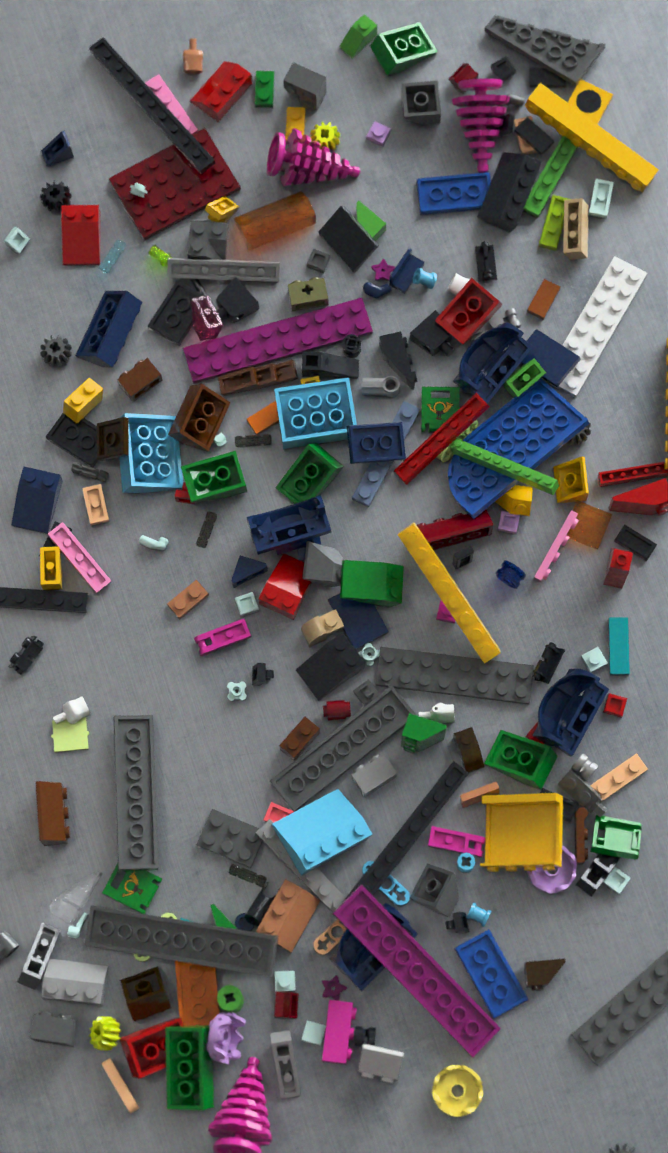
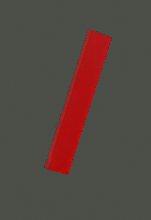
(441, 438)

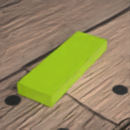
(553, 223)

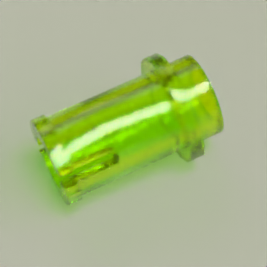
(159, 255)

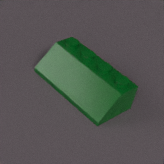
(189, 1068)

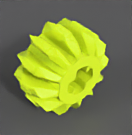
(326, 130)
(104, 1033)

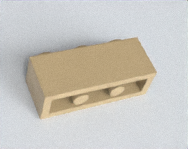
(575, 229)

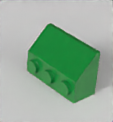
(421, 733)

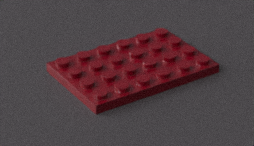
(173, 187)

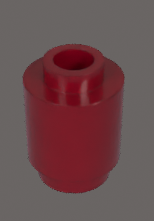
(337, 710)

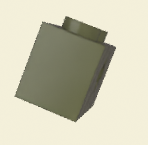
(300, 300)

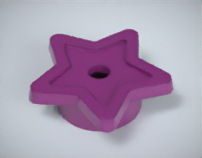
(383, 275)
(335, 994)

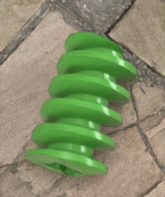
(228, 991)

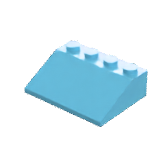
(315, 412)
(152, 456)
(321, 831)

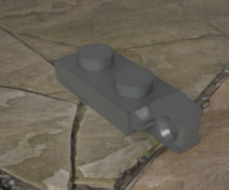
(582, 793)

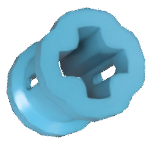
(424, 278)
(465, 856)
(478, 914)

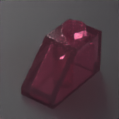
(205, 318)

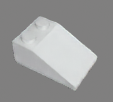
(380, 1062)

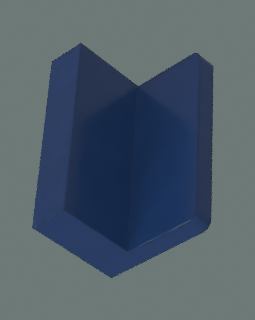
(403, 273)

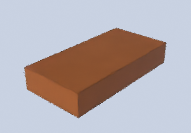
(543, 299)

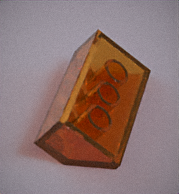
(275, 220)

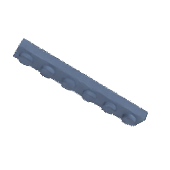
(378, 470)

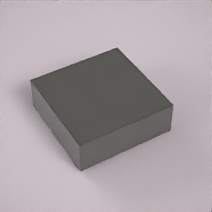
(318, 261)

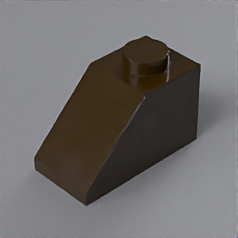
(469, 750)
(541, 972)

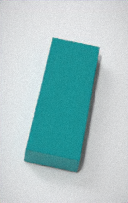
(618, 646)

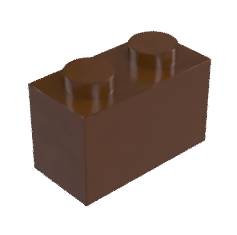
(139, 379)
(299, 738)

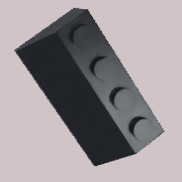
(509, 190)

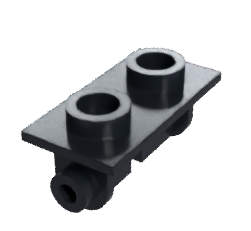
(485, 262)
(20, 659)
(546, 668)

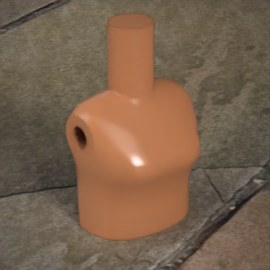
(192, 58)

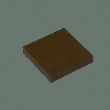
(113, 439)

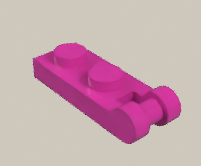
(223, 637)
(455, 841)

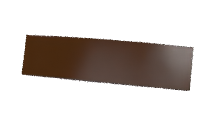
(257, 378)

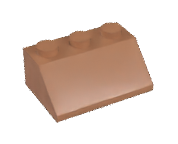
(289, 915)

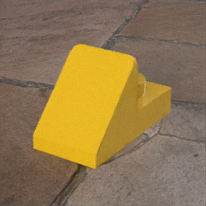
(221, 209)

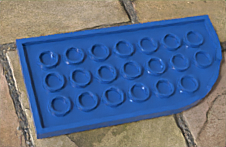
(522, 431)

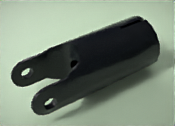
(259, 907)

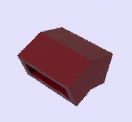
(464, 72)
(286, 1005)

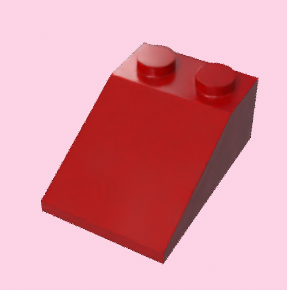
(81, 234)
(468, 311)
(645, 500)
(285, 587)
(147, 1048)

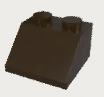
(145, 994)

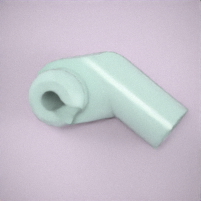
(161, 544)

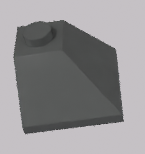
(322, 565)
(436, 890)

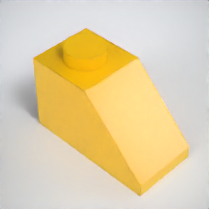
(517, 500)
(50, 568)

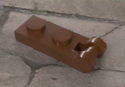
(581, 834)

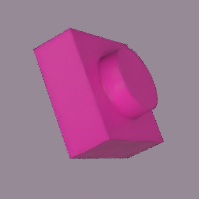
(444, 614)

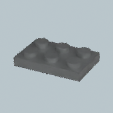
(230, 838)

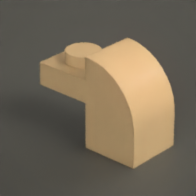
(320, 627)

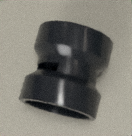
(349, 349)
(360, 1034)

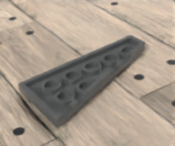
(549, 48)

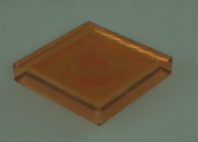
(590, 526)

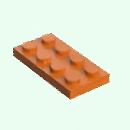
(196, 993)

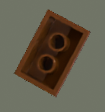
(199, 417)
(52, 813)

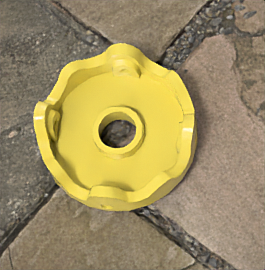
(471, 1086)

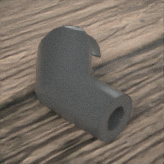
(516, 100)

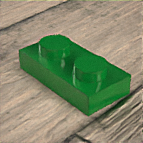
(264, 89)

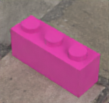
(338, 1032)

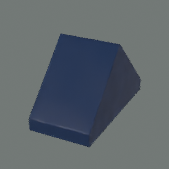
(57, 150)
(247, 569)

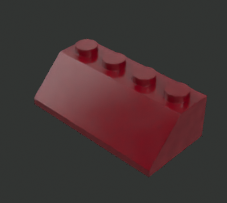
(456, 530)

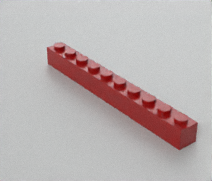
(632, 474)

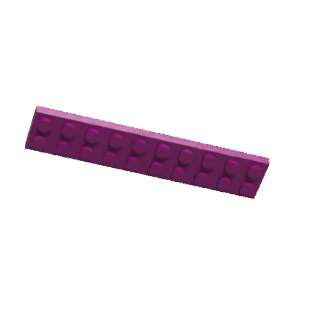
(277, 340)
(416, 970)

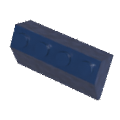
(109, 328)

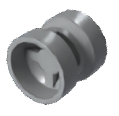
(584, 767)

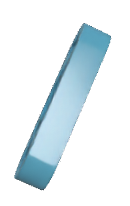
(401, 889)

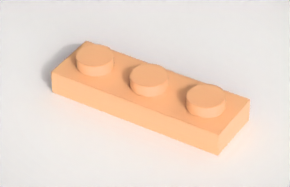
(619, 777)

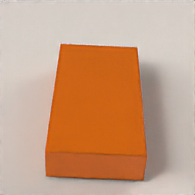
(264, 418)

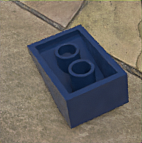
(36, 500)

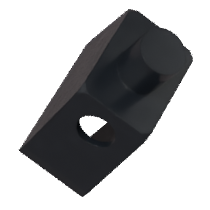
(236, 302)
(432, 336)

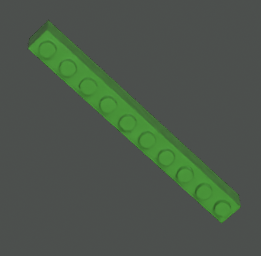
(504, 466)

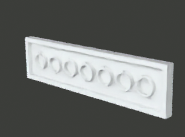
(600, 320)

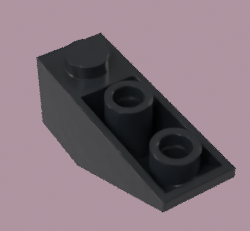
(394, 354)
(329, 365)

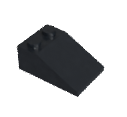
(330, 666)

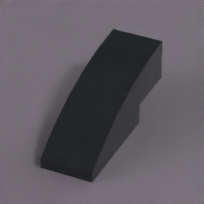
(597, 873)

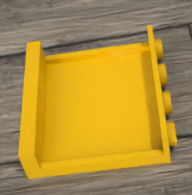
(523, 832)

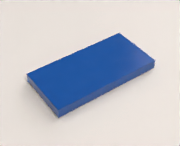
(452, 193)
(491, 974)

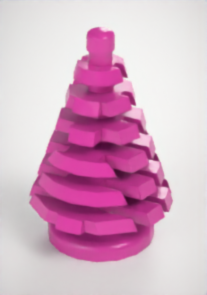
(479, 107)
(305, 160)
(243, 1117)

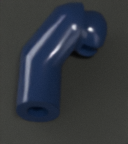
(375, 291)

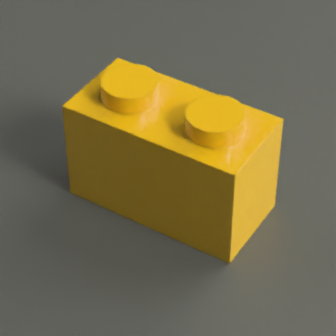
(83, 400)

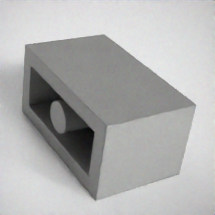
(374, 774)

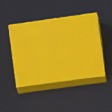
(571, 480)

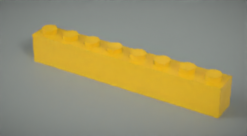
(591, 138)
(449, 592)

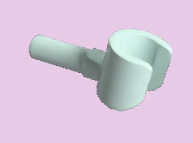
(220, 440)
(74, 932)

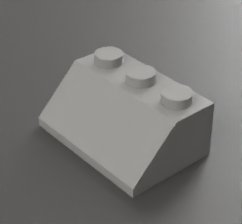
(74, 982)

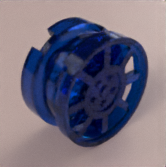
(510, 574)

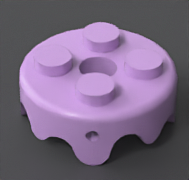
(560, 880)
(224, 1037)

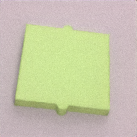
(70, 736)

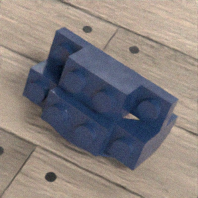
(489, 362)
(289, 526)
(567, 711)
(352, 950)

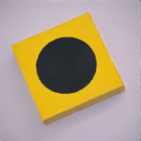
(590, 100)

